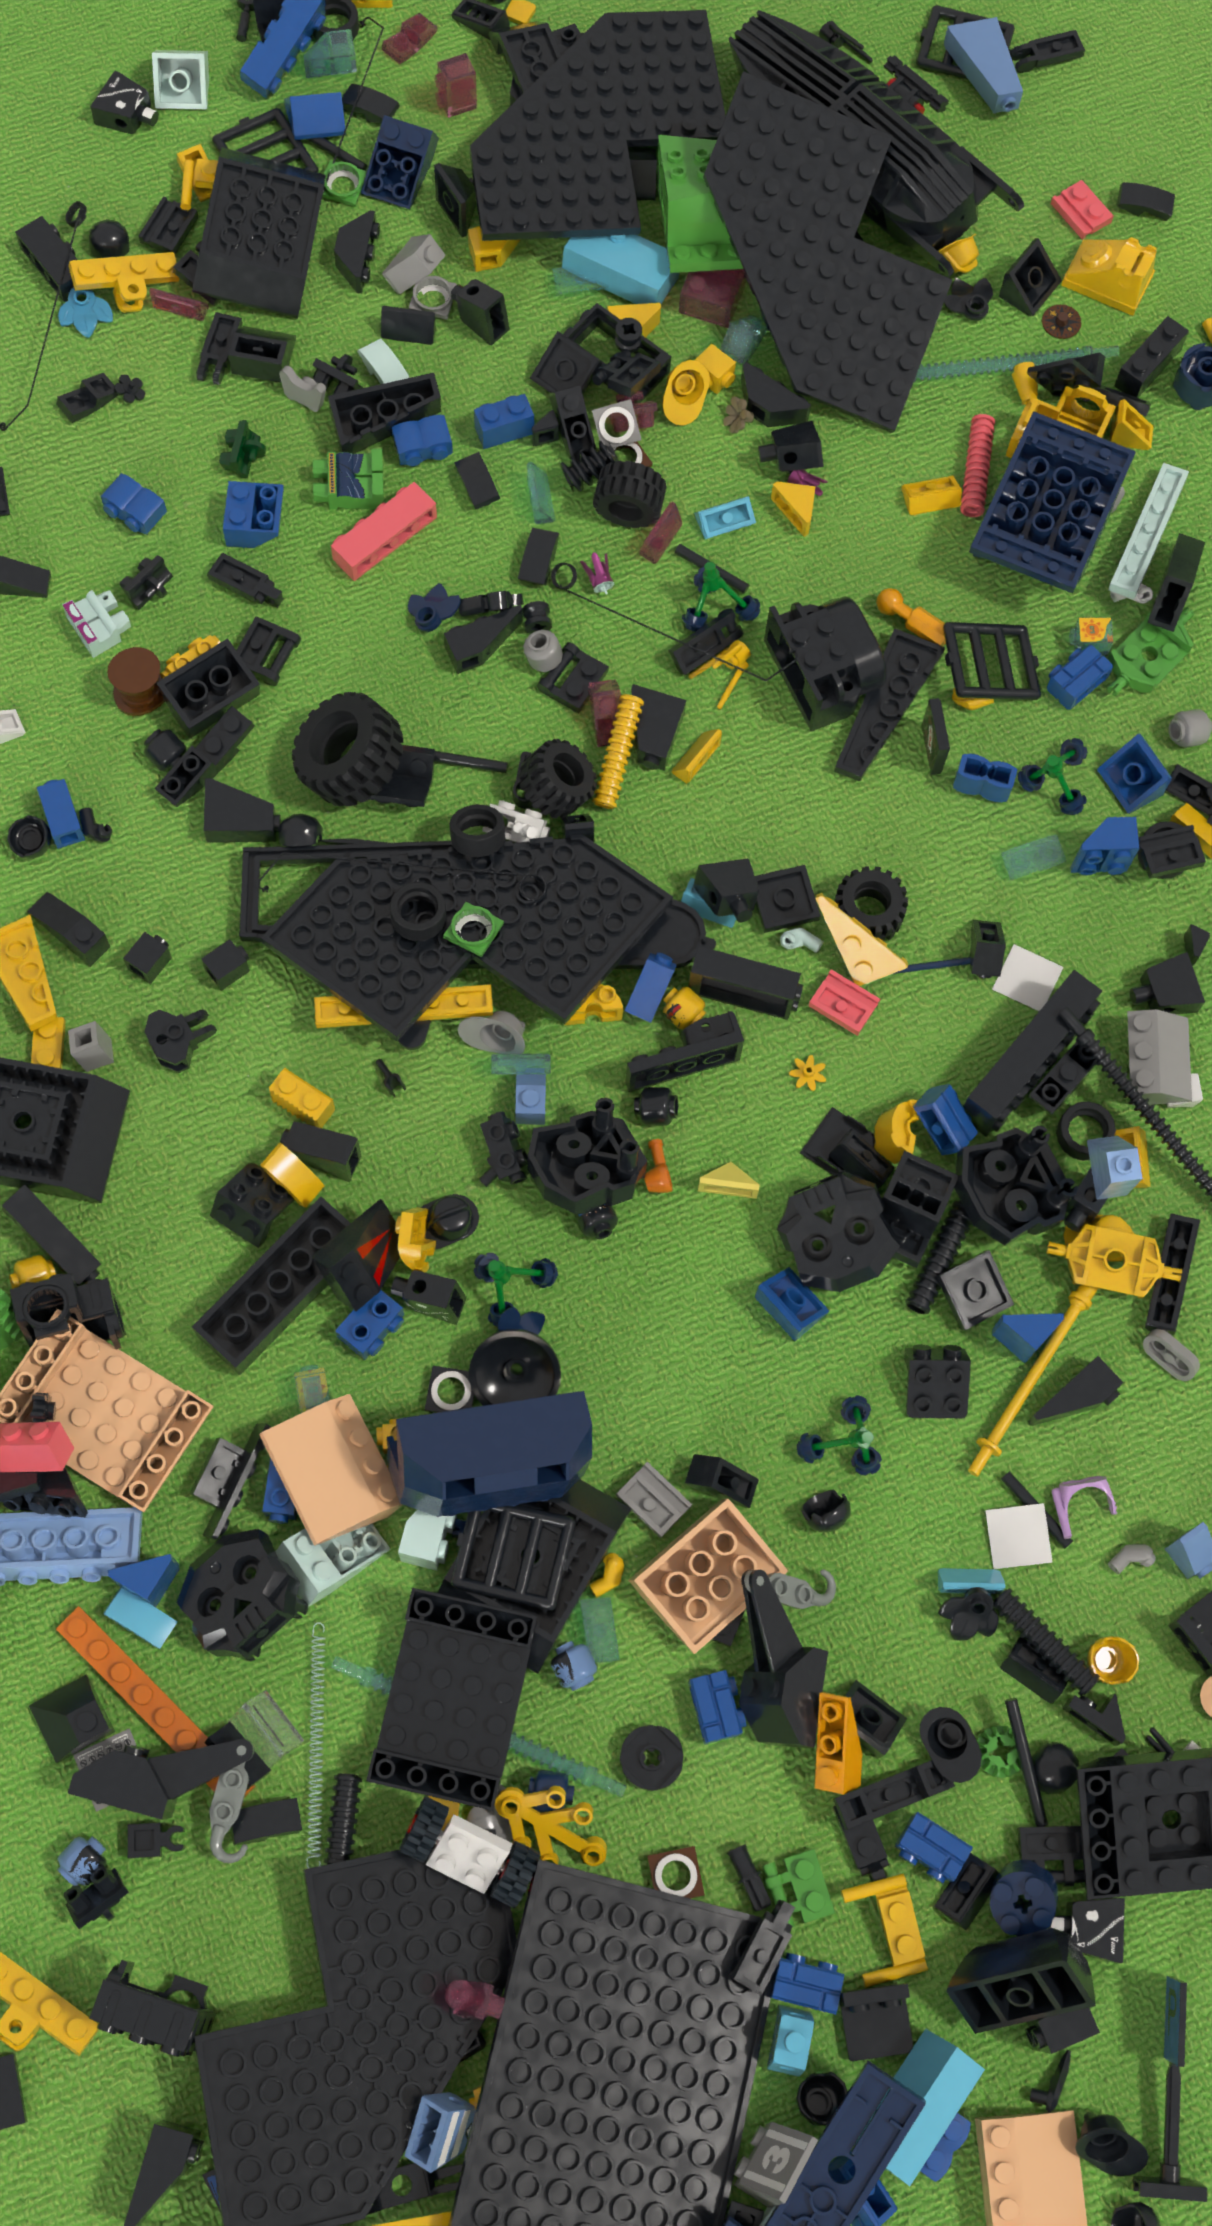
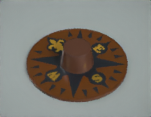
(1061, 321)

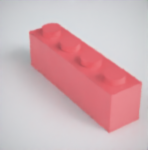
(383, 531)
(34, 1447)

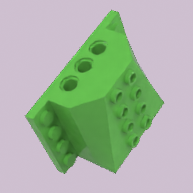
(690, 220)

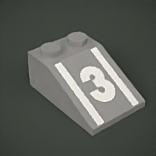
(774, 2163)

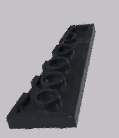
(908, 666)

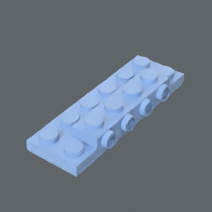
(68, 1547)

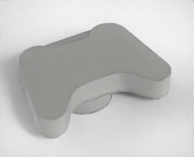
(302, 390)

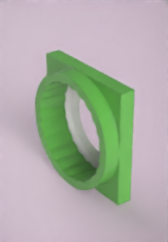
(348, 170)
(473, 913)

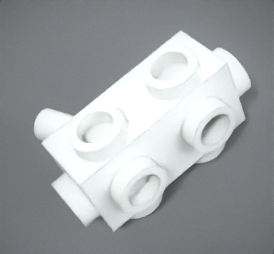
(521, 826)

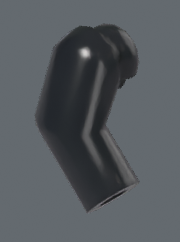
(93, 830)

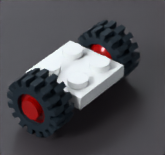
(469, 1853)

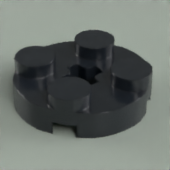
(670, 1757)

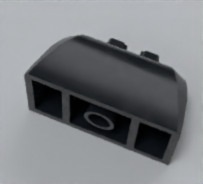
(1022, 1980)

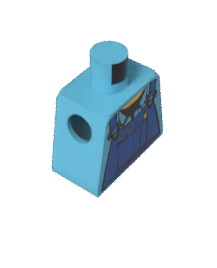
(791, 2041)

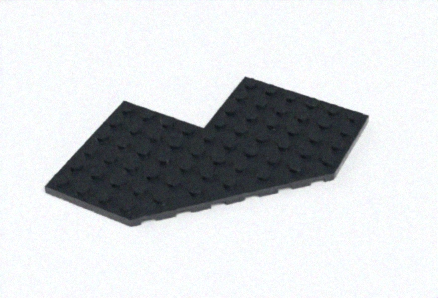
(561, 149)
(791, 198)
(545, 950)
(325, 2099)

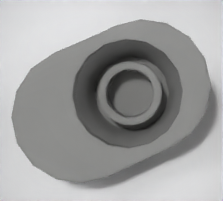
(495, 1034)

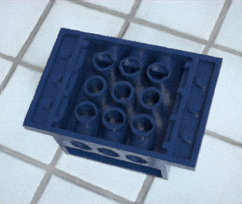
(1053, 502)

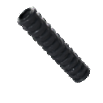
(940, 1259)
(1045, 1642)
(343, 1818)

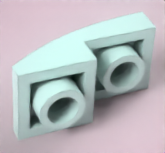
(382, 362)

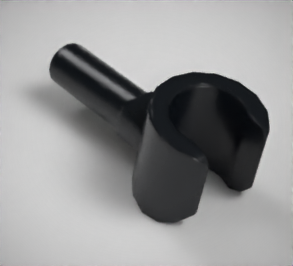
(391, 1080)

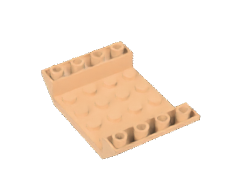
(116, 1411)

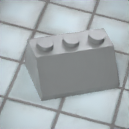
(1160, 1056)

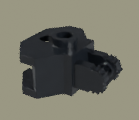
(173, 1038)

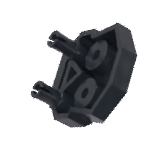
(584, 1149)
(1027, 1178)
(847, 1254)
(249, 1607)

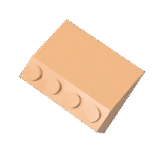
(332, 1469)
(699, 1574)
(1031, 2170)

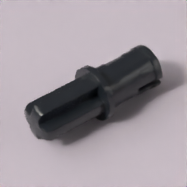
(749, 1878)

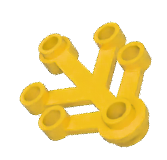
(549, 1823)

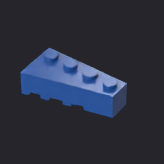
(282, 44)

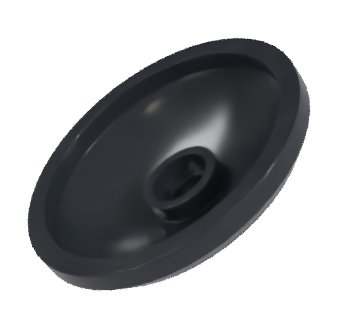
(495, 1380)

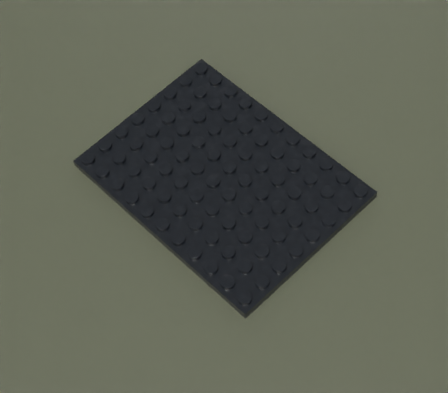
(615, 2062)

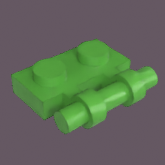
(807, 1885)

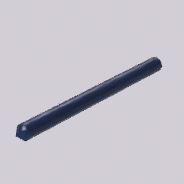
(937, 964)

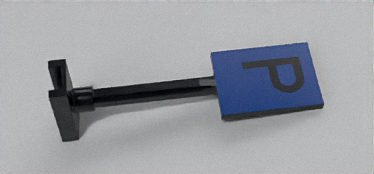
(1169, 2183)

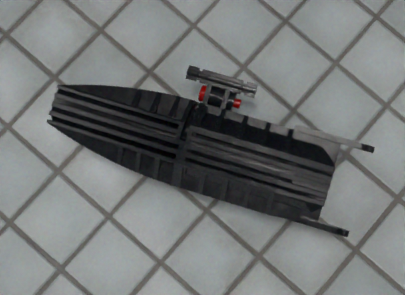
(926, 181)

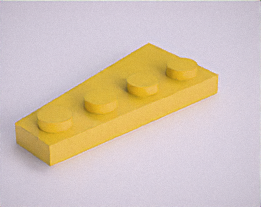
(24, 973)

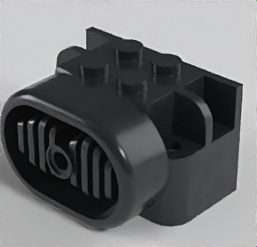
(834, 659)

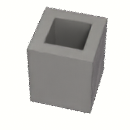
(90, 1046)

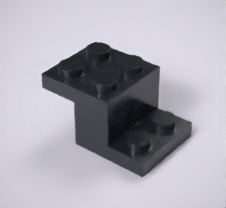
(916, 1204)

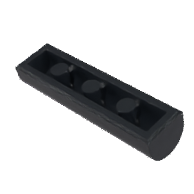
(1168, 1293)

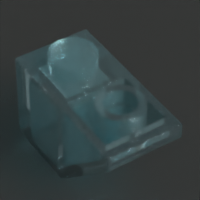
(331, 55)
(743, 338)

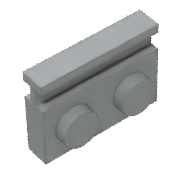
(653, 1500)

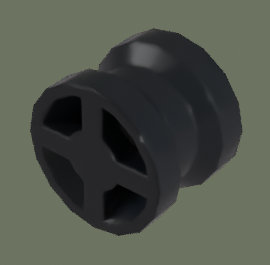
(630, 341)
(537, 616)

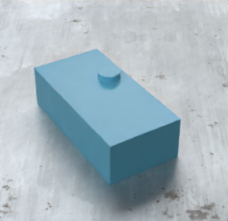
(627, 263)
(944, 2079)

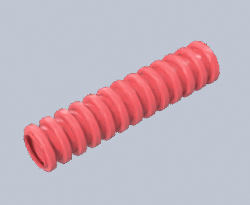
(977, 465)

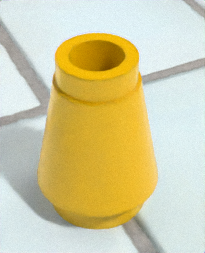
(1025, 385)

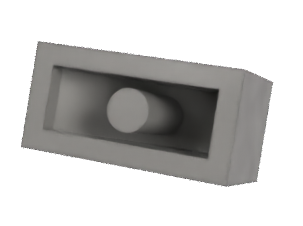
(413, 262)

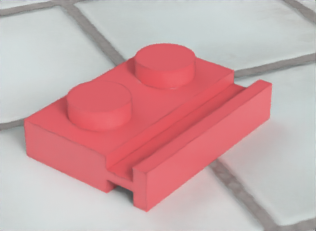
(1082, 209)
(844, 1002)

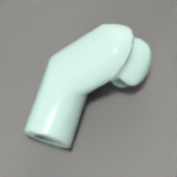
(800, 937)

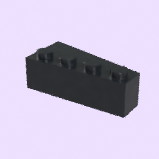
(369, 413)

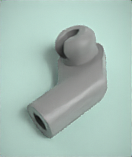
(1132, 1553)

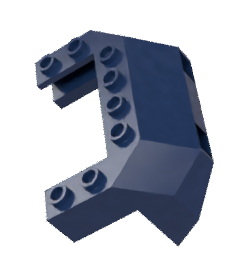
(491, 1454)

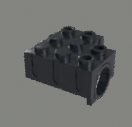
(89, 1304)
(150, 2014)

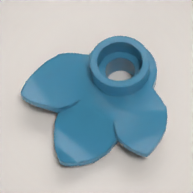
(84, 313)

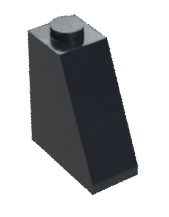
(657, 726)
(237, 816)
(323, 1149)

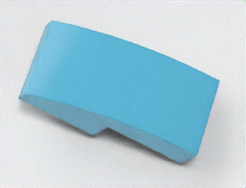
(140, 1617)

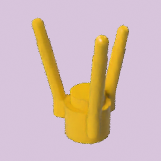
(735, 654)

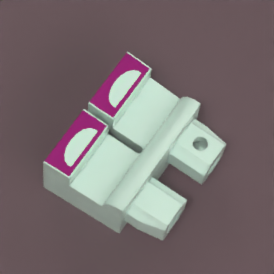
(94, 624)

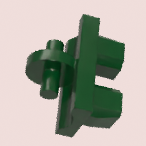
(245, 449)

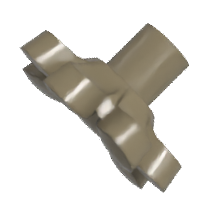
(737, 415)

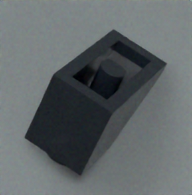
(987, 948)
(721, 1480)

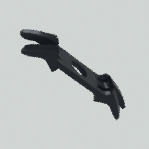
(422, 2185)

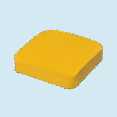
(520, 11)

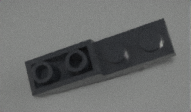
(206, 759)

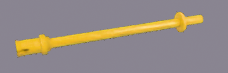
(1079, 1301)

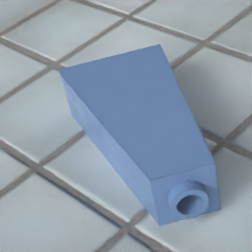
(986, 62)

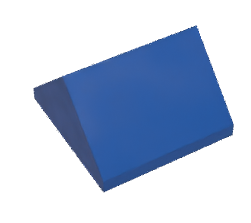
(315, 115)
(1135, 774)
(790, 1303)
(1025, 1332)
(147, 1578)

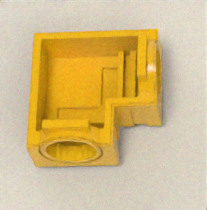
(1068, 412)

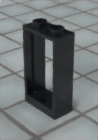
(607, 322)
(745, 983)

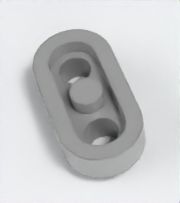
(1171, 1355)

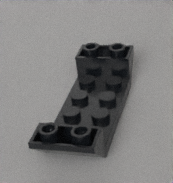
(528, 50)

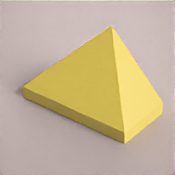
(729, 1181)

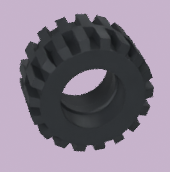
(629, 494)
(557, 778)
(881, 887)

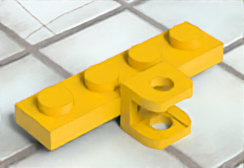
(125, 274)
(39, 2006)

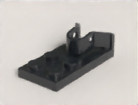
(702, 1050)

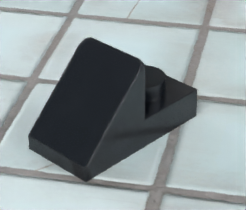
(1105, 1722)

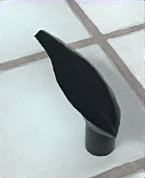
(1051, 2097)

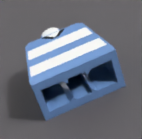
(439, 2130)

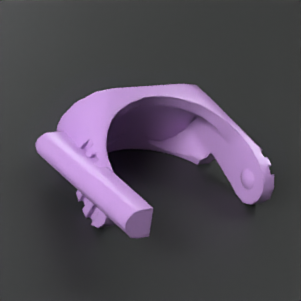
(1065, 1491)

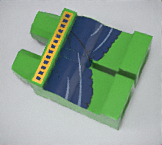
(353, 480)

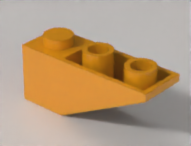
(837, 1746)

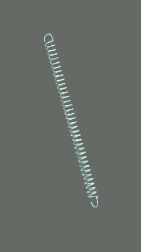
(318, 1748)

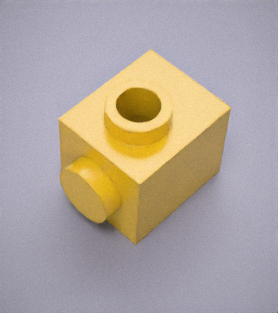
(720, 368)

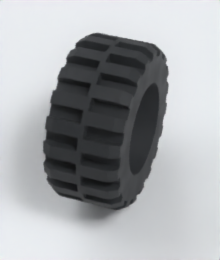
(365, 765)

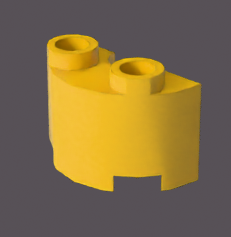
(603, 1003)
(894, 1132)

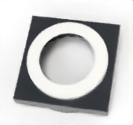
(434, 1403)

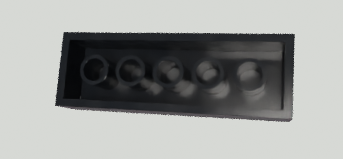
(1031, 1055)
(271, 1290)

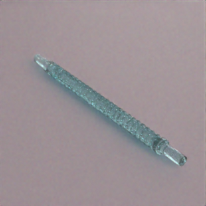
(1004, 363)
(589, 1776)

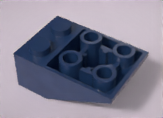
(399, 162)

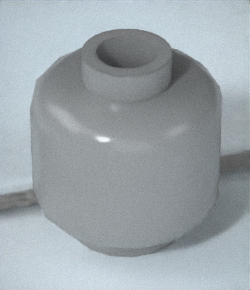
(543, 650)
(1190, 728)

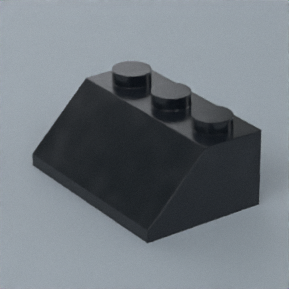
(208, 688)

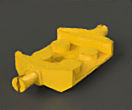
(1090, 1267)

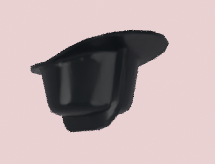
(450, 1219)
(951, 1744)
(1109, 2146)

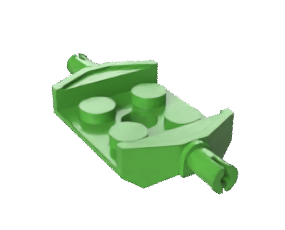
(1166, 646)

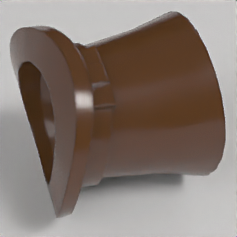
(134, 681)

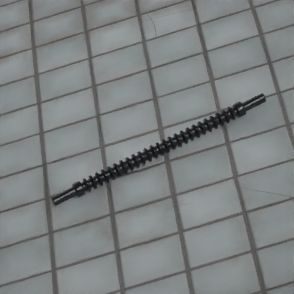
(1085, 1038)

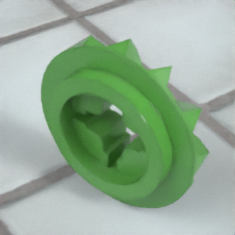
(994, 1764)

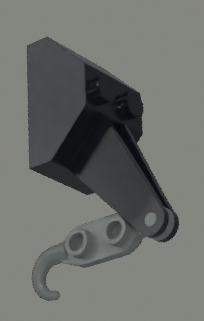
(785, 1679)
(153, 1784)

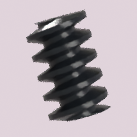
(588, 466)

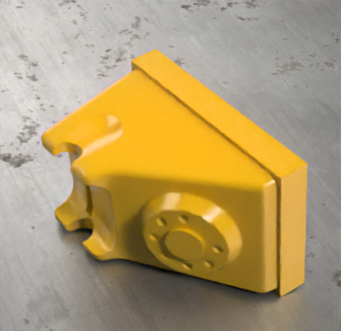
(1112, 272)

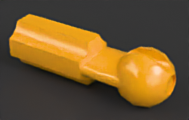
(916, 620)

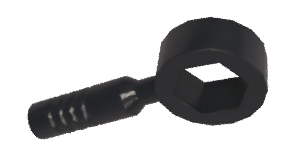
(243, 26)

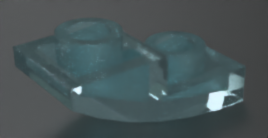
(1033, 857)

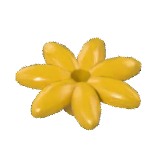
(805, 1076)

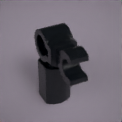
(488, 603)

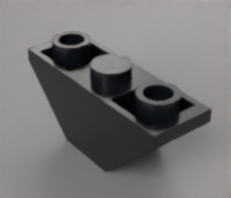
(355, 249)
(771, 400)
(1063, 1079)
(57, 1496)

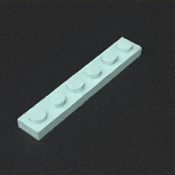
(1148, 531)

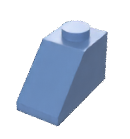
(530, 1099)
(1193, 1552)

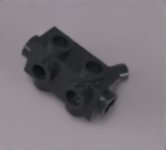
(507, 1158)

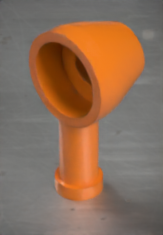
(658, 1177)

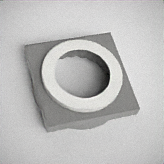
(433, 283)
(625, 408)

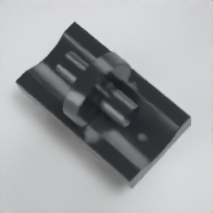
(326, 373)
(147, 583)
(97, 1898)

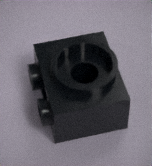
(1061, 2030)

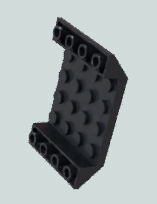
(259, 233)
(453, 1699)

